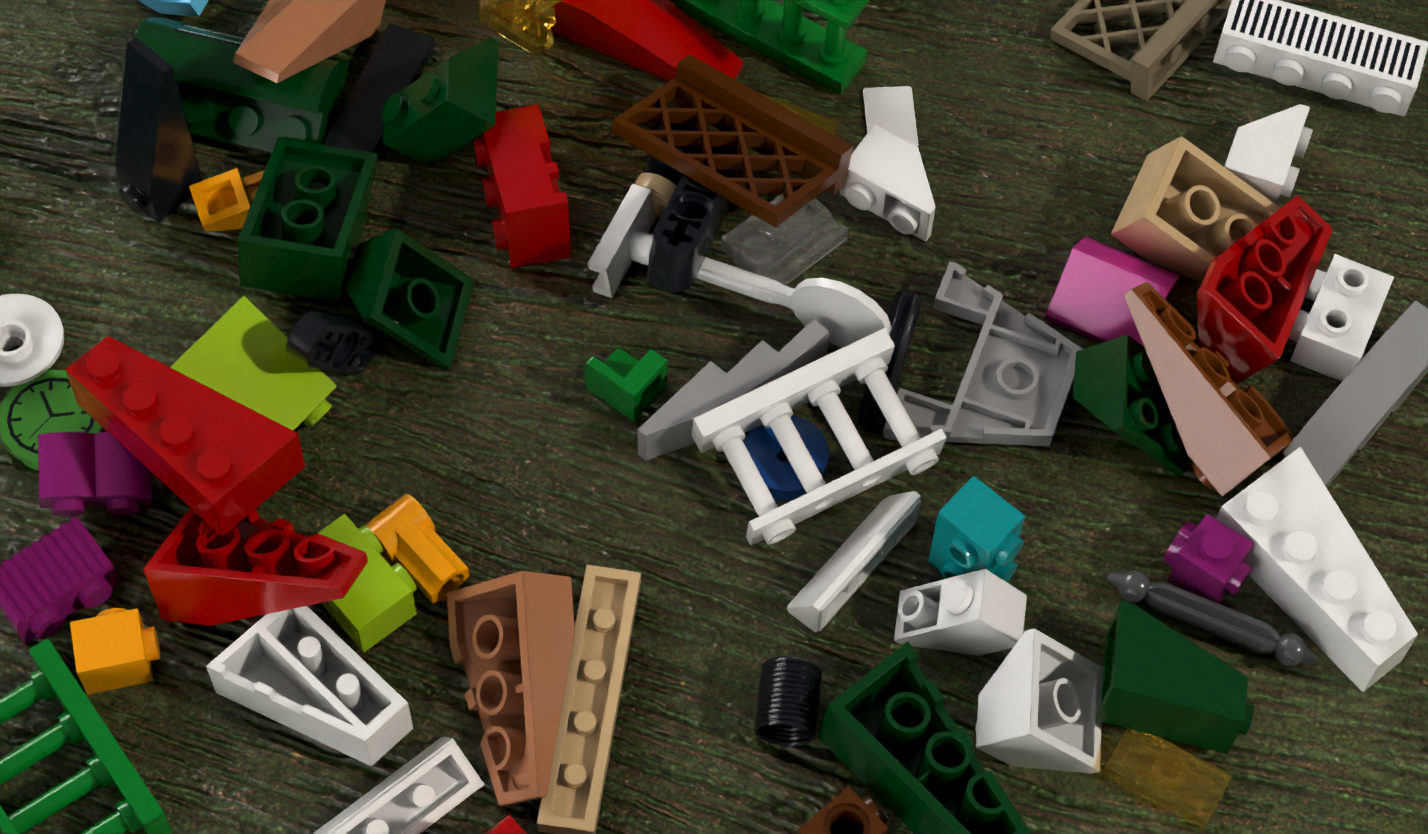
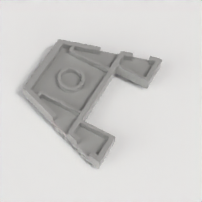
(1012, 379)

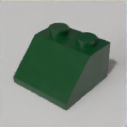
(444, 106)

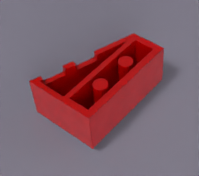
(523, 188)

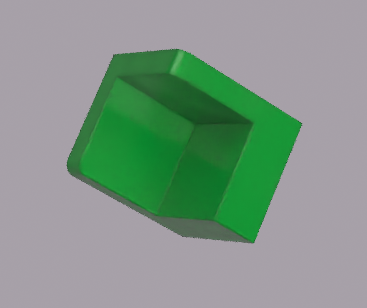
(626, 382)

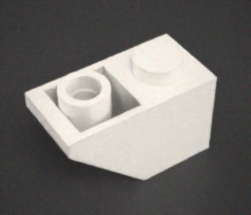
(1265, 151)
(891, 182)
(962, 614)

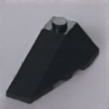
(153, 137)

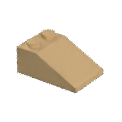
(1187, 210)

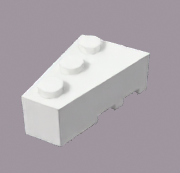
(313, 683)

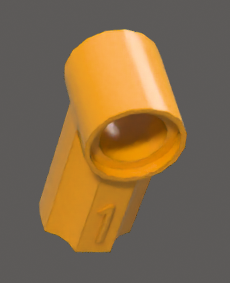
(412, 542)

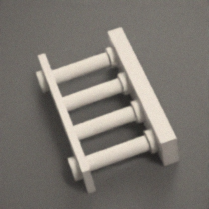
(819, 384)

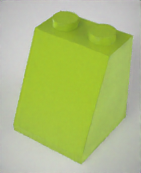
(250, 364)

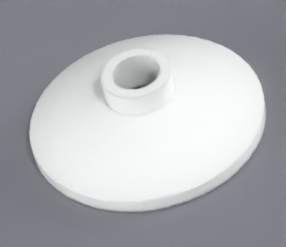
(34, 327)

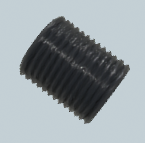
(788, 701)

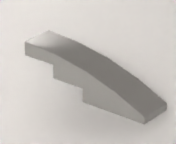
(712, 387)
(1366, 395)

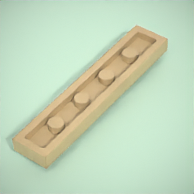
(590, 701)

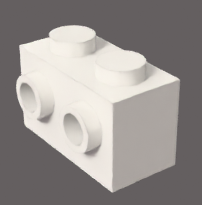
(1341, 318)

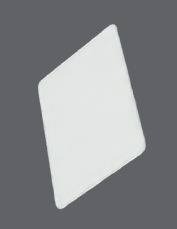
(892, 110)

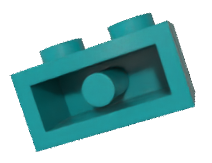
(977, 533)

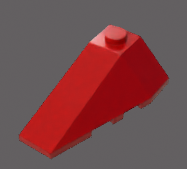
(642, 34)

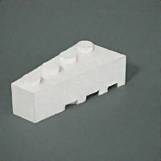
(1319, 570)

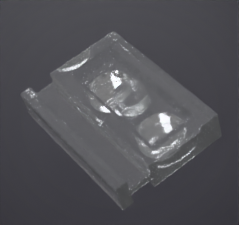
(787, 249)

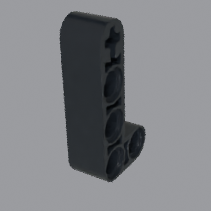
(687, 222)

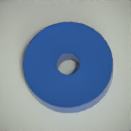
(780, 475)

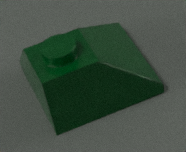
(410, 294)

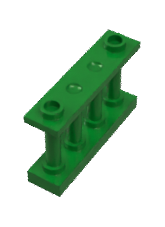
(789, 36)
(76, 724)

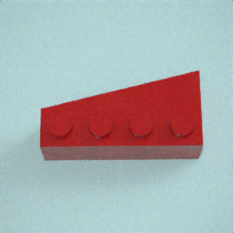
(188, 435)

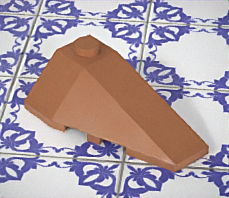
(305, 32)

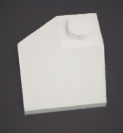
(1042, 708)

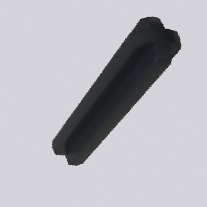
(903, 319)

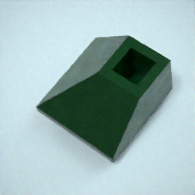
(1124, 393)

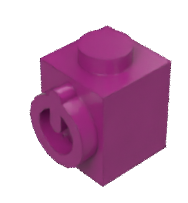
(1209, 559)

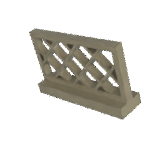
(1165, 45)

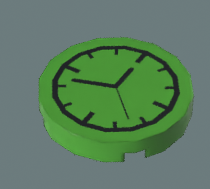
(41, 408)

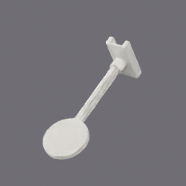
(832, 303)

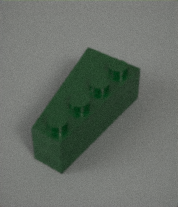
(914, 755)

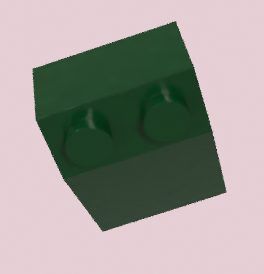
(306, 220)

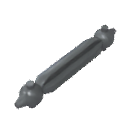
(1212, 618)

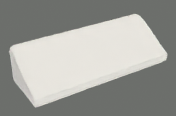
(855, 560)
(411, 795)

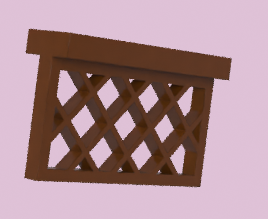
(743, 122)

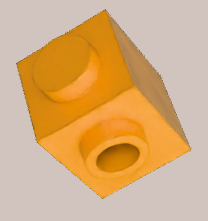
(114, 650)

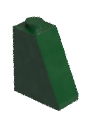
(1169, 684)

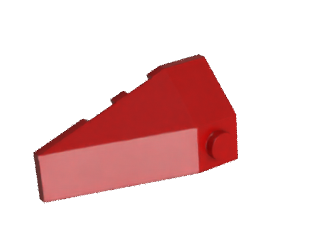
(1259, 287)
(247, 571)

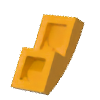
(225, 199)

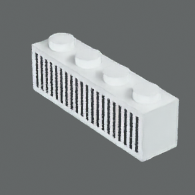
(1322, 53)

